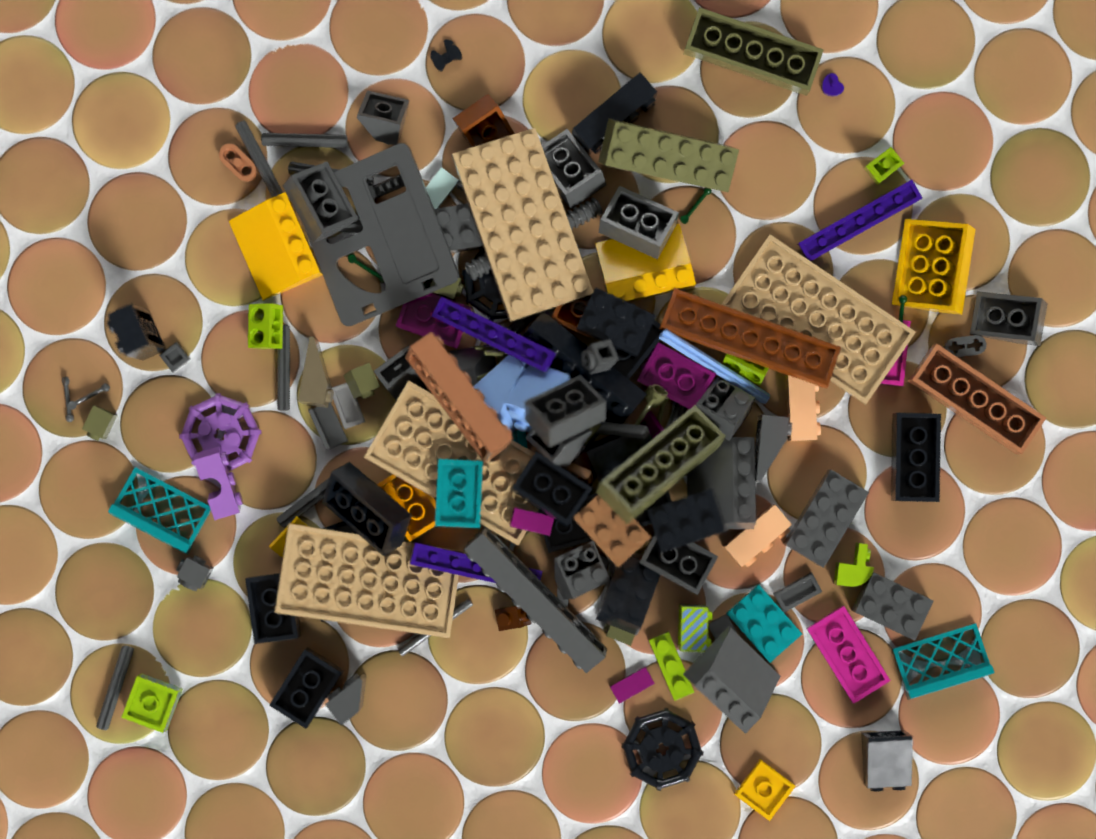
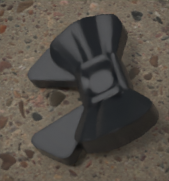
(452, 53)

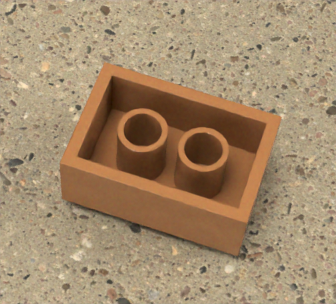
(610, 531)

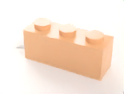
(802, 409)
(752, 541)

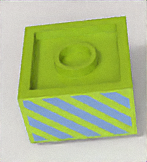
(693, 627)
(152, 703)

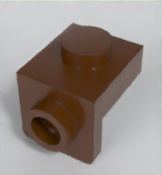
(511, 618)

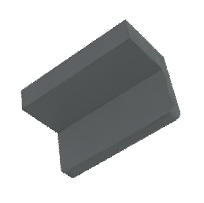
(328, 426)

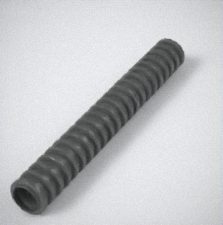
(575, 217)

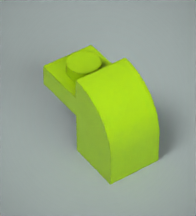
(855, 573)

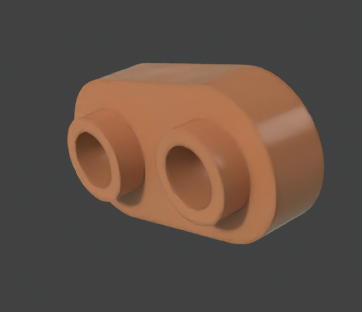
(238, 163)

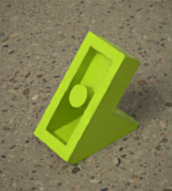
(884, 165)

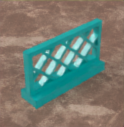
(156, 529)
(948, 680)

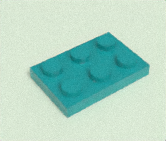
(458, 493)
(764, 623)

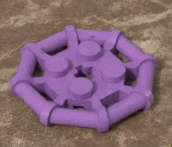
(224, 421)

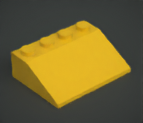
(275, 246)
(934, 265)
(639, 276)

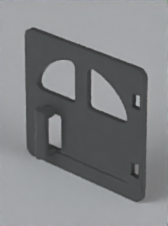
(398, 230)

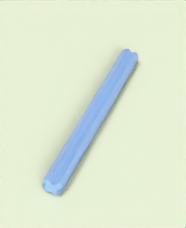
(713, 365)

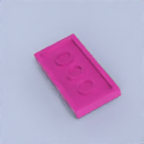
(848, 654)

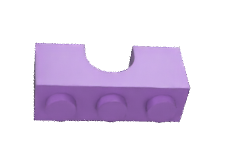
(213, 464)

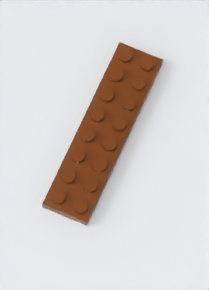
(750, 338)

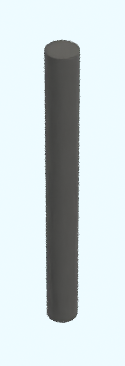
(421, 637)

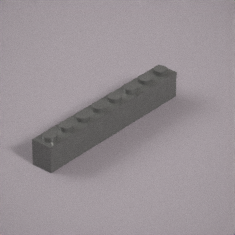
(535, 599)

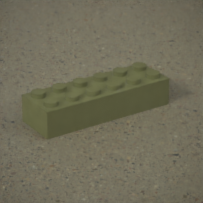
(753, 51)
(668, 155)
(660, 464)

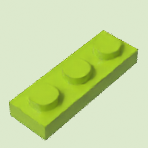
(671, 665)

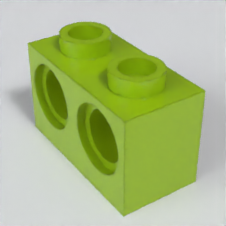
(265, 326)
(748, 370)

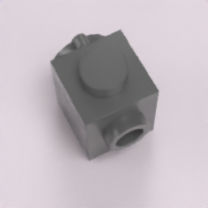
(599, 357)
(193, 572)

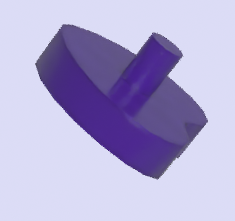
(832, 86)

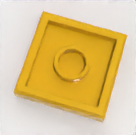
(764, 789)

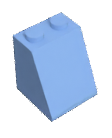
(499, 384)
(530, 385)

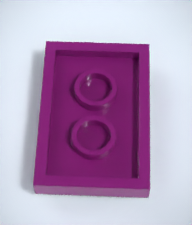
(418, 319)
(678, 375)

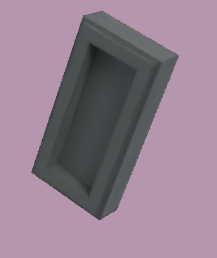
(797, 592)

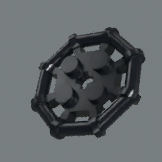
(488, 289)
(673, 755)

